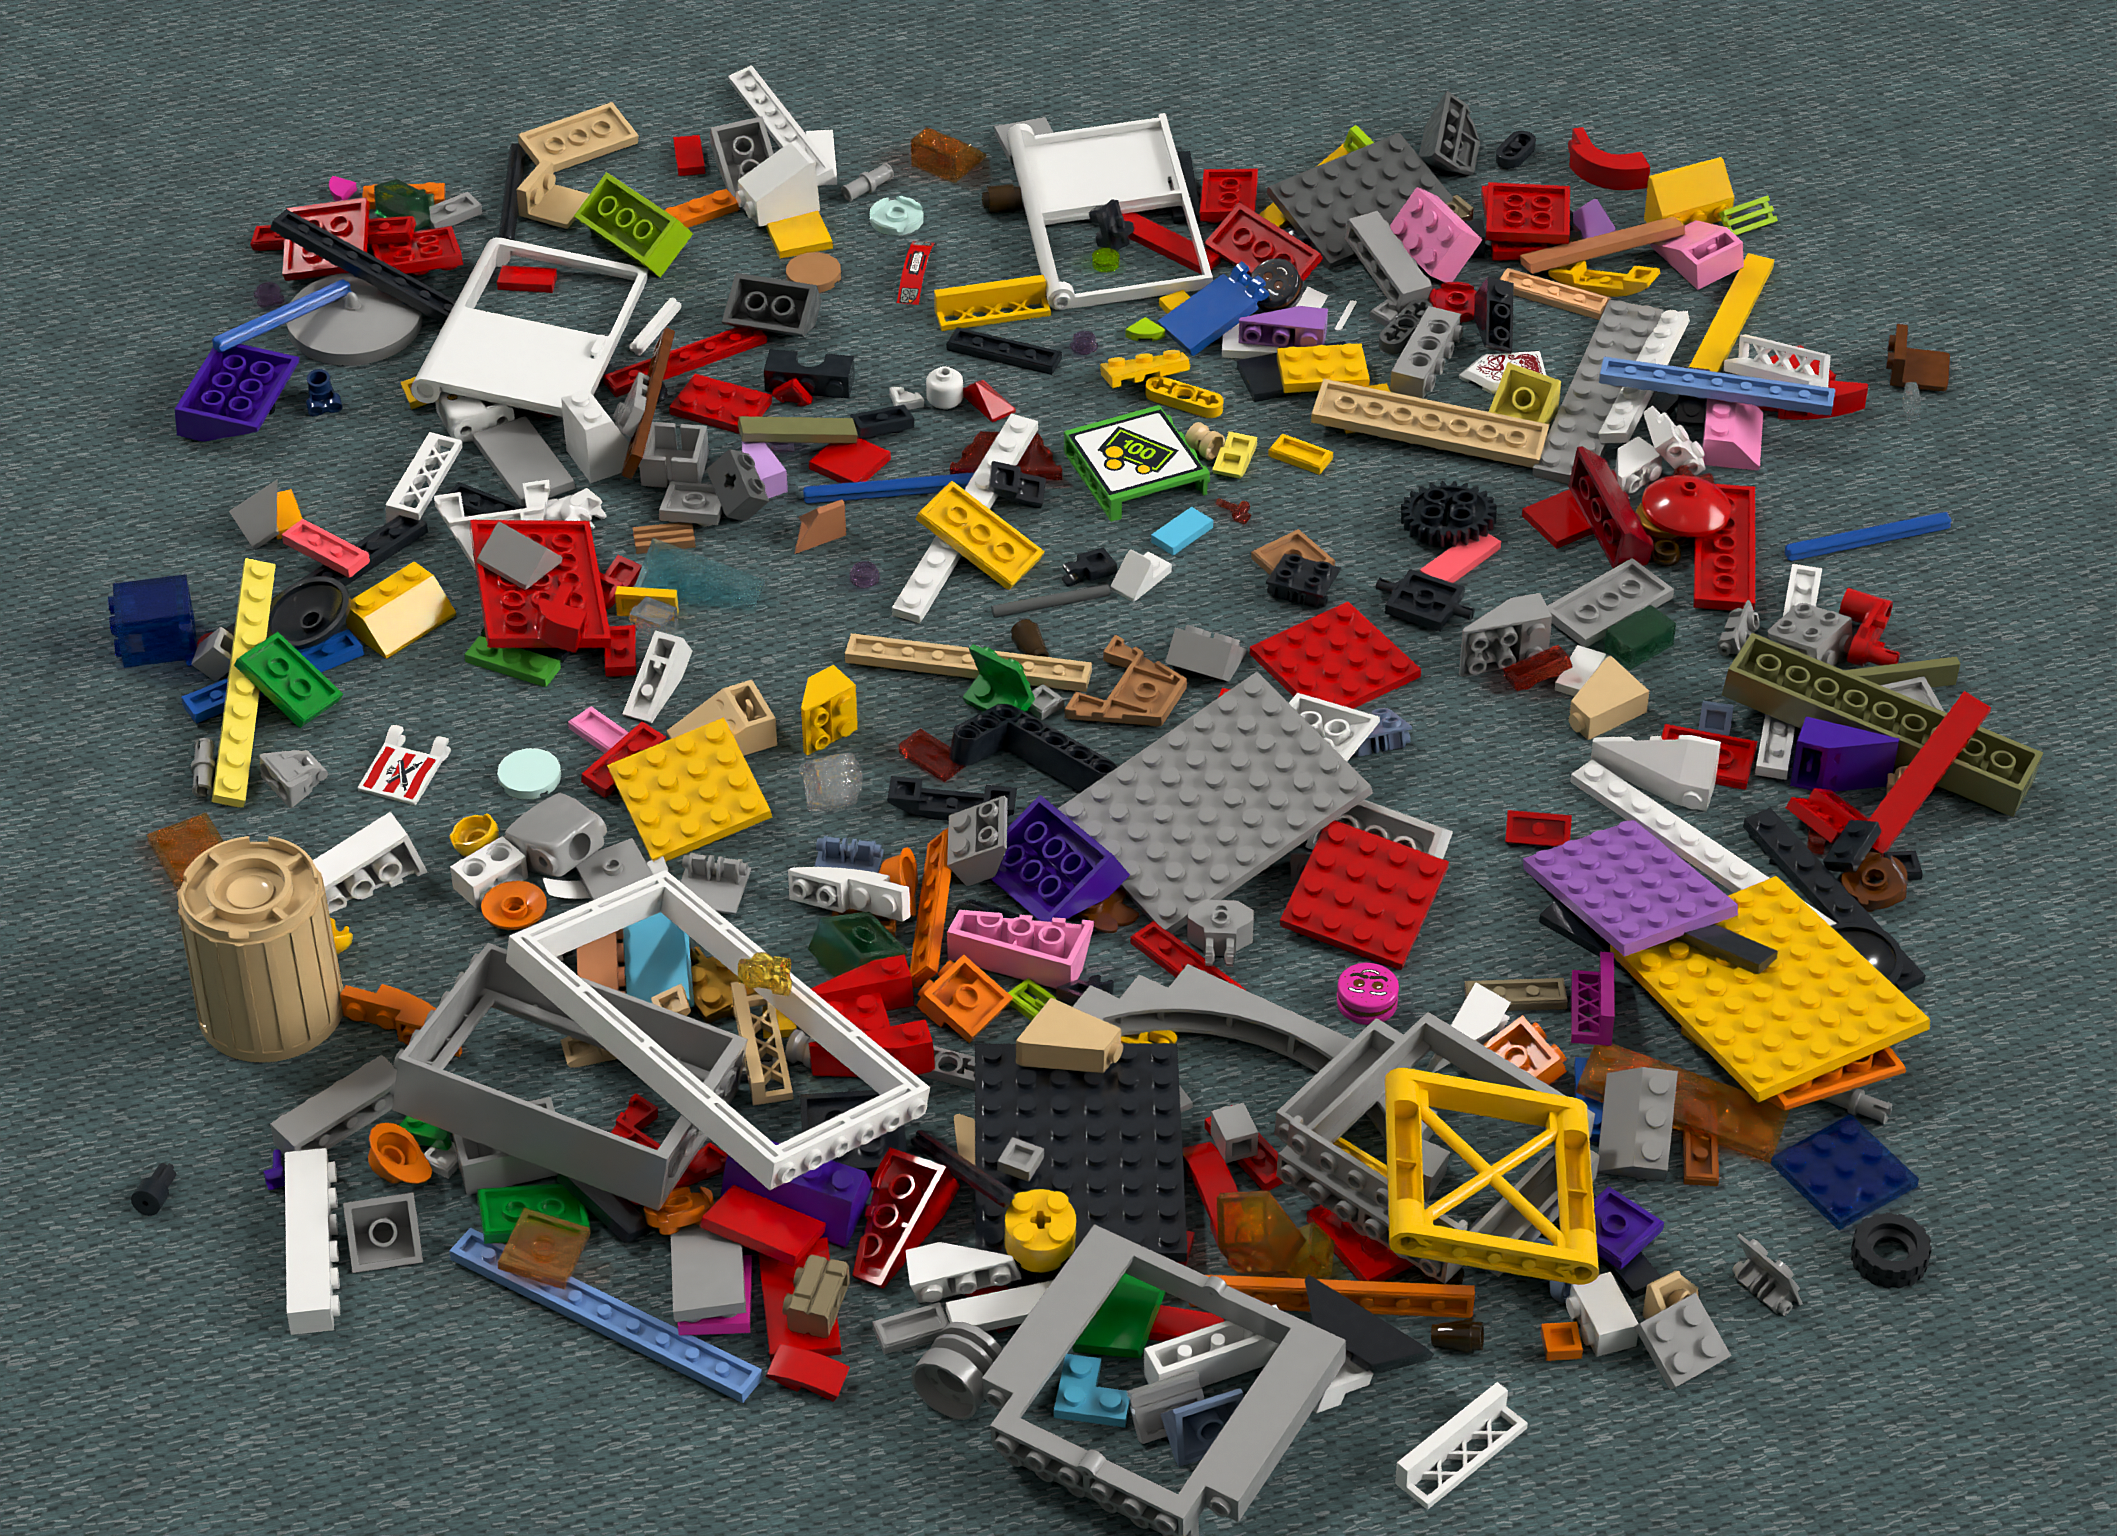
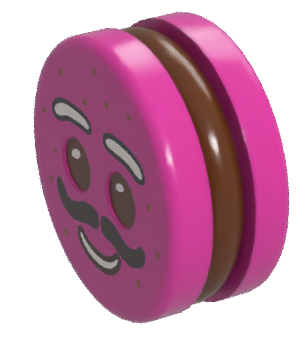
(1367, 993)

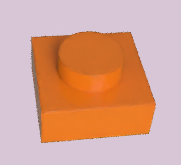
(1561, 1341)

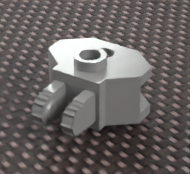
(1220, 930)

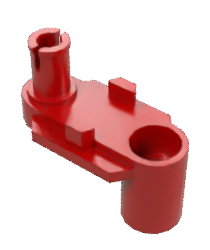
(1873, 615)

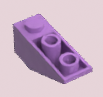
(1285, 328)

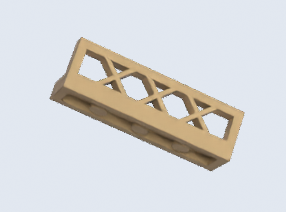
(748, 1026)

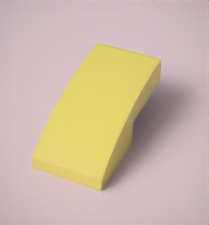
(1235, 455)

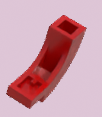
(1606, 169)

